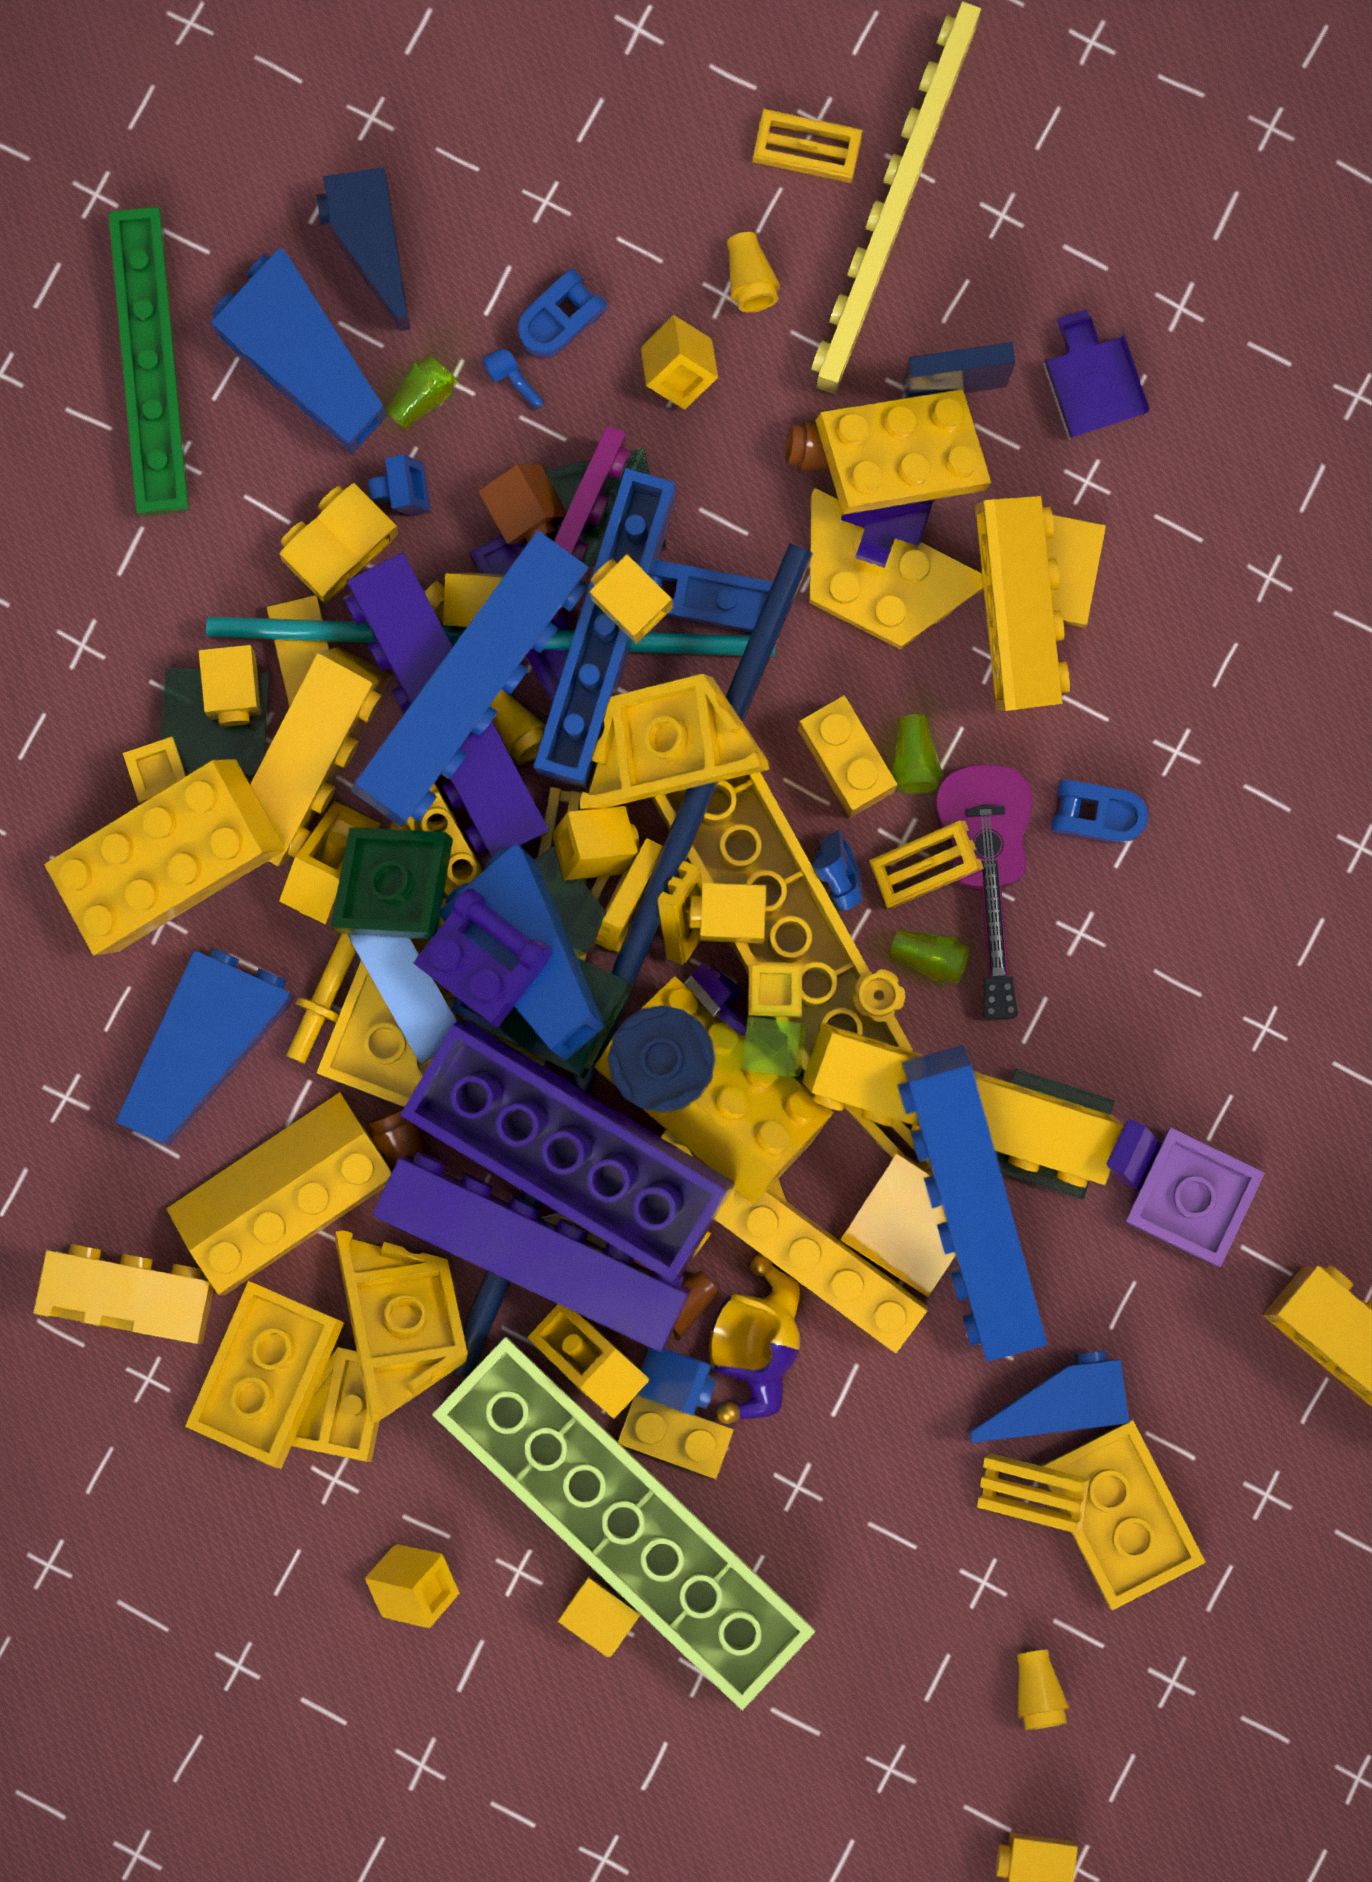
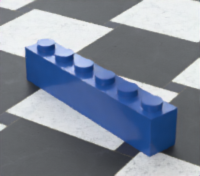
(598, 644)
(470, 679)
(973, 1202)

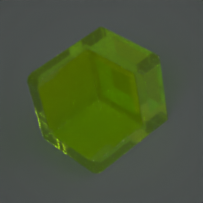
(773, 1046)

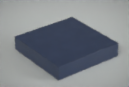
(963, 369)

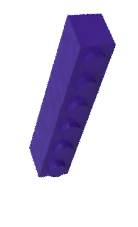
(413, 648)
(530, 1250)

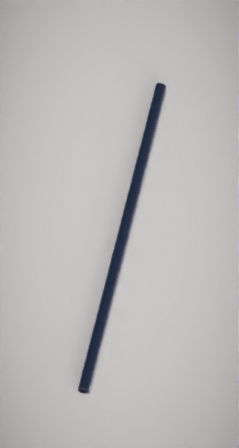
(672, 855)

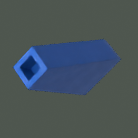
(295, 347)
(559, 998)
(201, 1041)

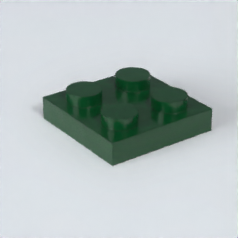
(392, 883)

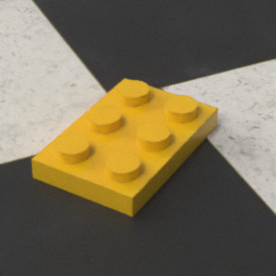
(903, 451)
(264, 1374)
(1130, 1520)

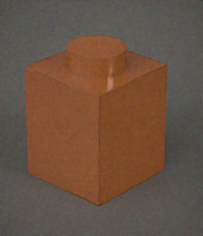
(523, 503)

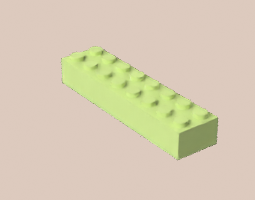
(624, 1523)

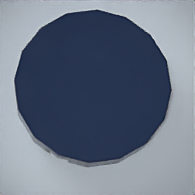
(662, 1059)

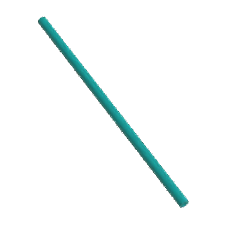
(561, 640)

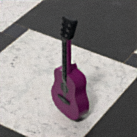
(997, 811)

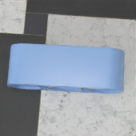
(406, 991)

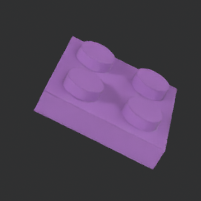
(1194, 1197)

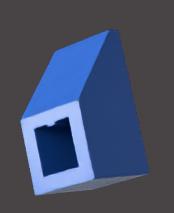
(677, 1381)

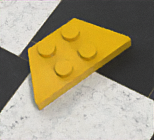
(885, 602)
(669, 742)
(400, 1320)

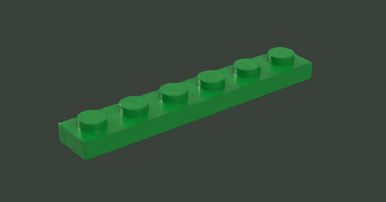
(149, 361)

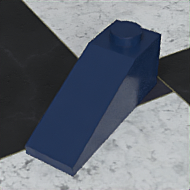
(364, 229)

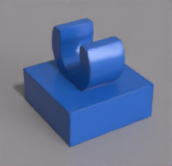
(402, 487)

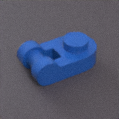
(546, 328)
(1117, 818)
(839, 868)

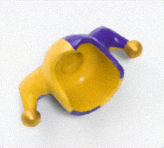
(757, 1342)

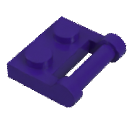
(474, 973)

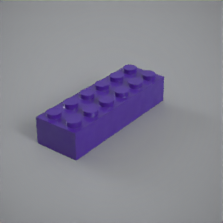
(567, 1149)

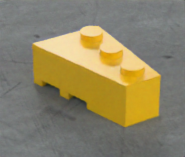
(125, 1294)

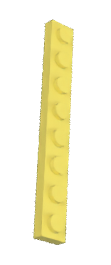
(887, 217)

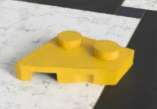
(339, 1412)

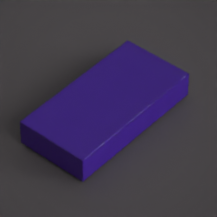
(1133, 1154)

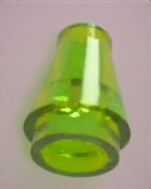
(421, 391)
(915, 757)
(932, 955)

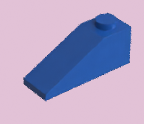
(1066, 1400)

